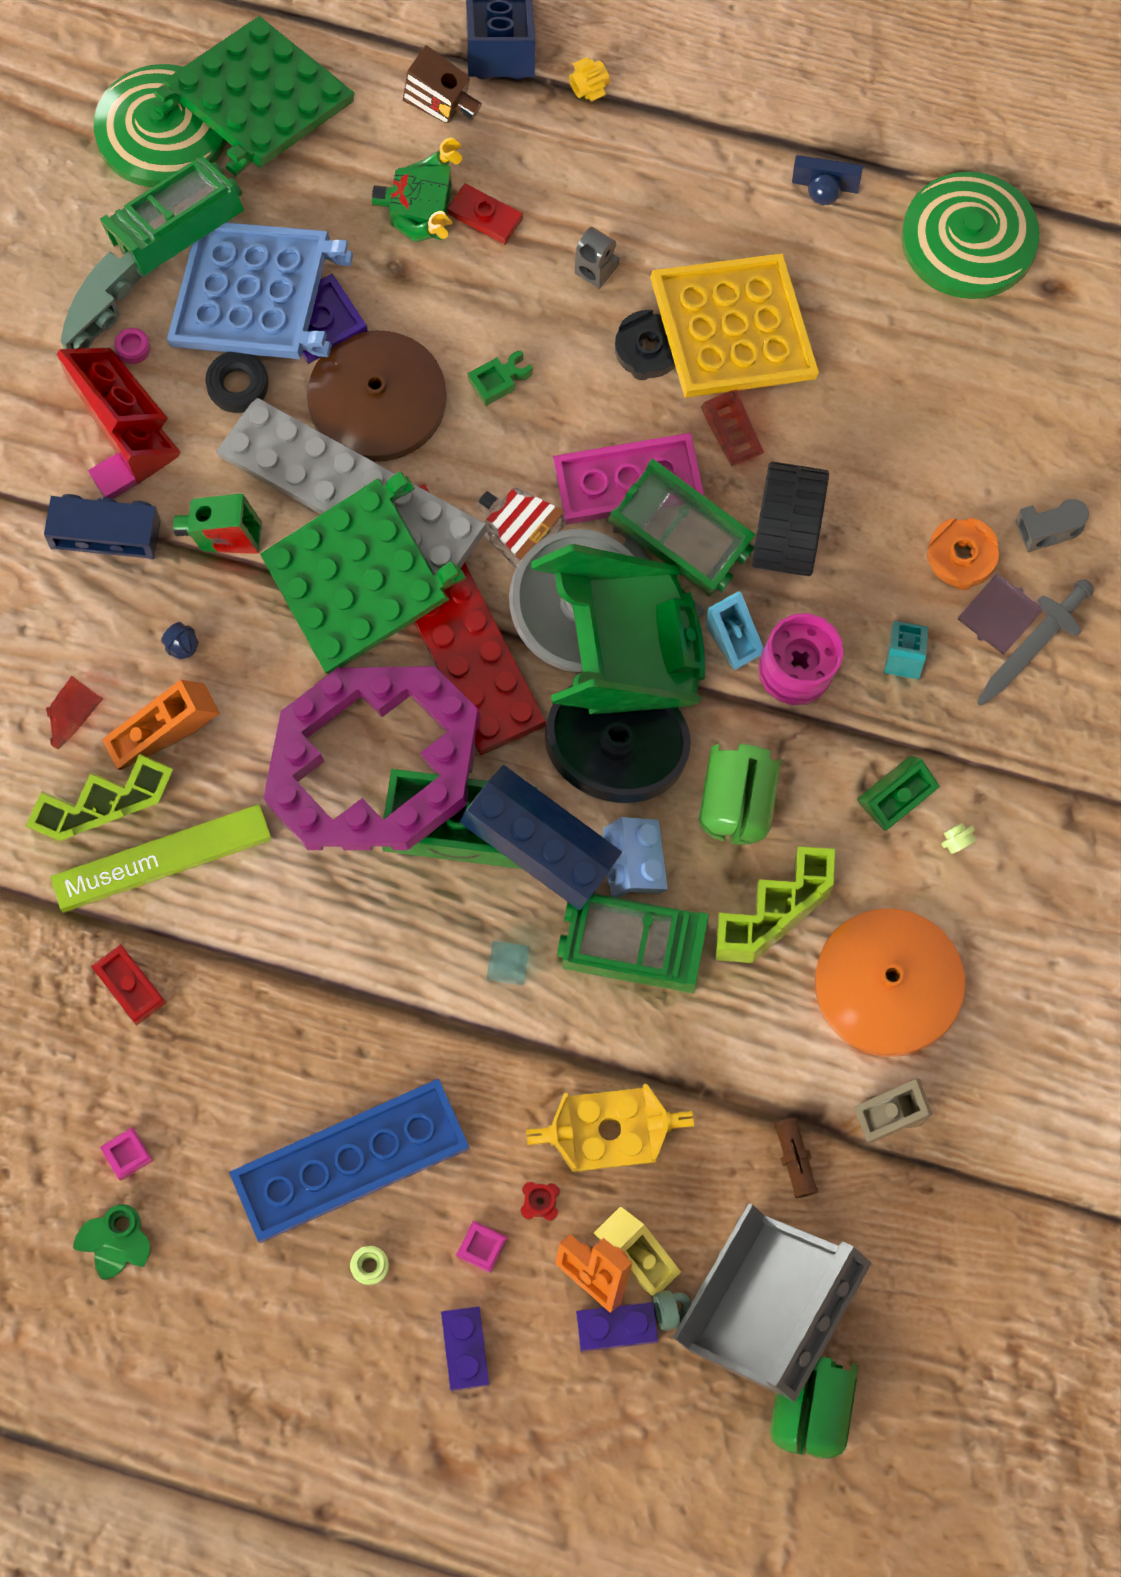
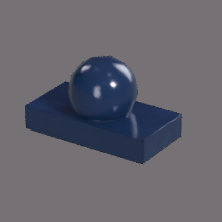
(826, 178)

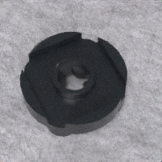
(629, 343)

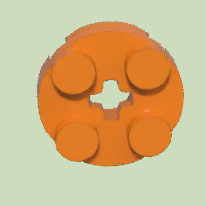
(962, 533)

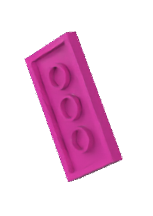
(599, 478)

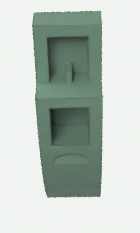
(95, 302)

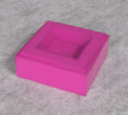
(112, 477)
(126, 1154)
(481, 1247)

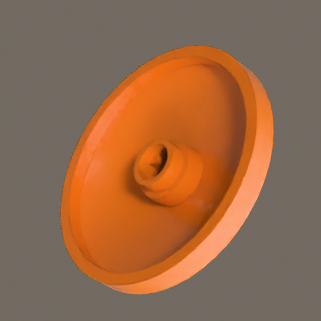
(883, 1014)

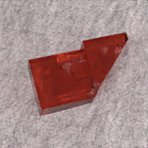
(70, 710)

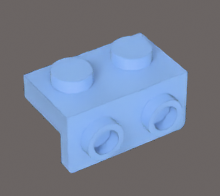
(642, 859)

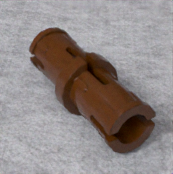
(803, 1182)

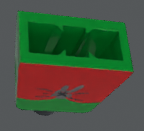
(221, 524)

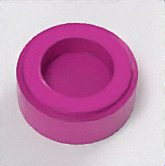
(132, 345)

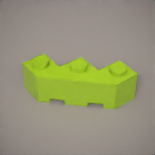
(100, 801)
(777, 907)

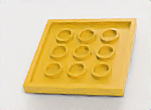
(733, 325)

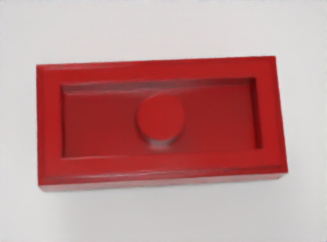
(485, 213)
(128, 984)

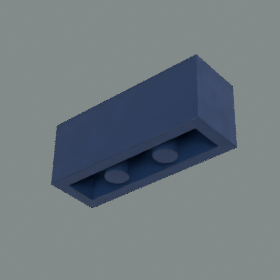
(102, 526)

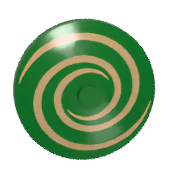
(142, 142)
(970, 235)

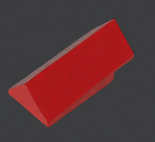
(120, 409)

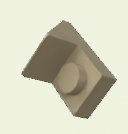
(893, 1111)

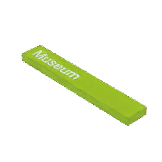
(160, 858)

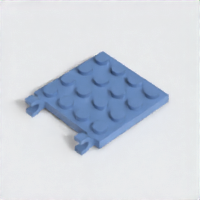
(254, 291)

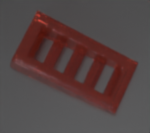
(732, 400)

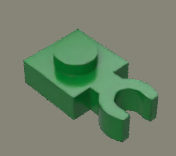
(496, 380)

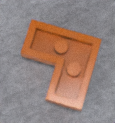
(598, 1270)

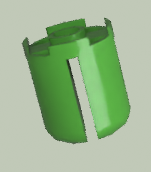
(739, 794)

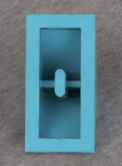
(734, 630)

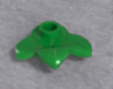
(112, 1246)

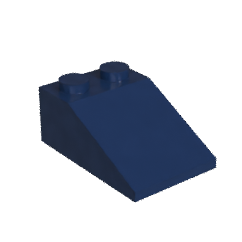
(500, 38)

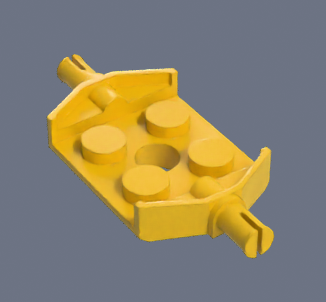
(636, 1111)

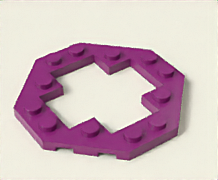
(360, 825)

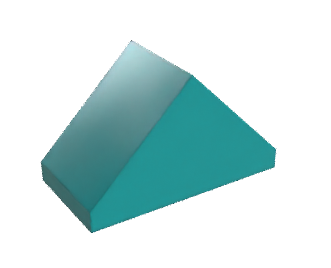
(906, 650)

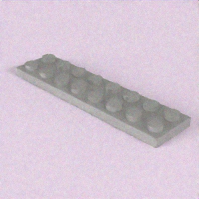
(326, 472)

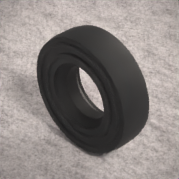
(231, 362)

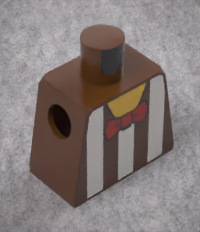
(439, 87)

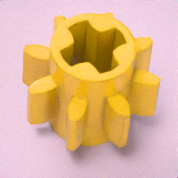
(589, 79)

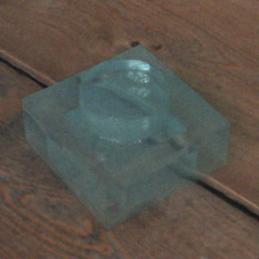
(508, 963)

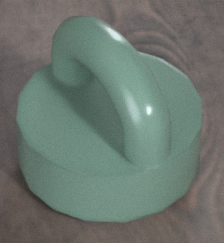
(666, 1308)

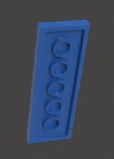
(349, 1161)

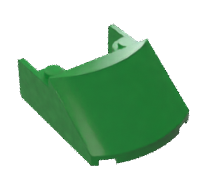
(633, 631)

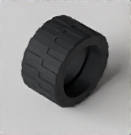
(790, 518)

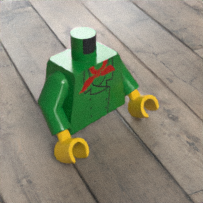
(421, 194)

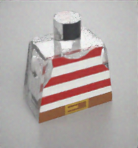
(518, 522)

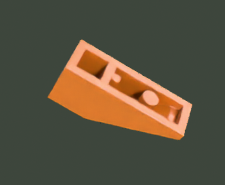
(161, 723)

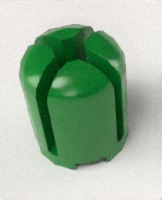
(820, 1415)

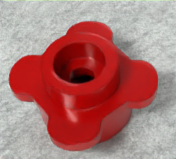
(547, 1193)

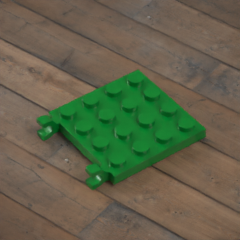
(255, 93)
(357, 574)

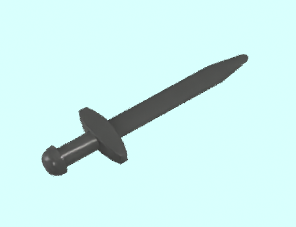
(1057, 618)

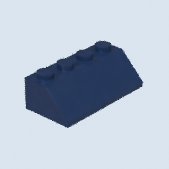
(540, 837)

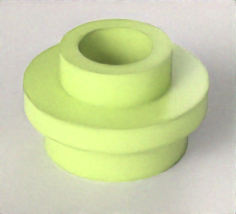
(958, 837)
(364, 1254)

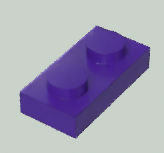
(622, 1328)
(465, 1348)

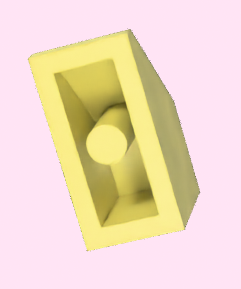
(650, 1263)

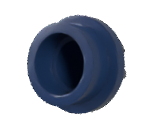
(180, 641)

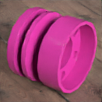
(805, 641)

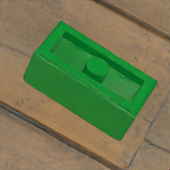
(898, 792)

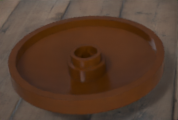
(378, 395)

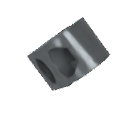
(596, 254)
(1051, 526)

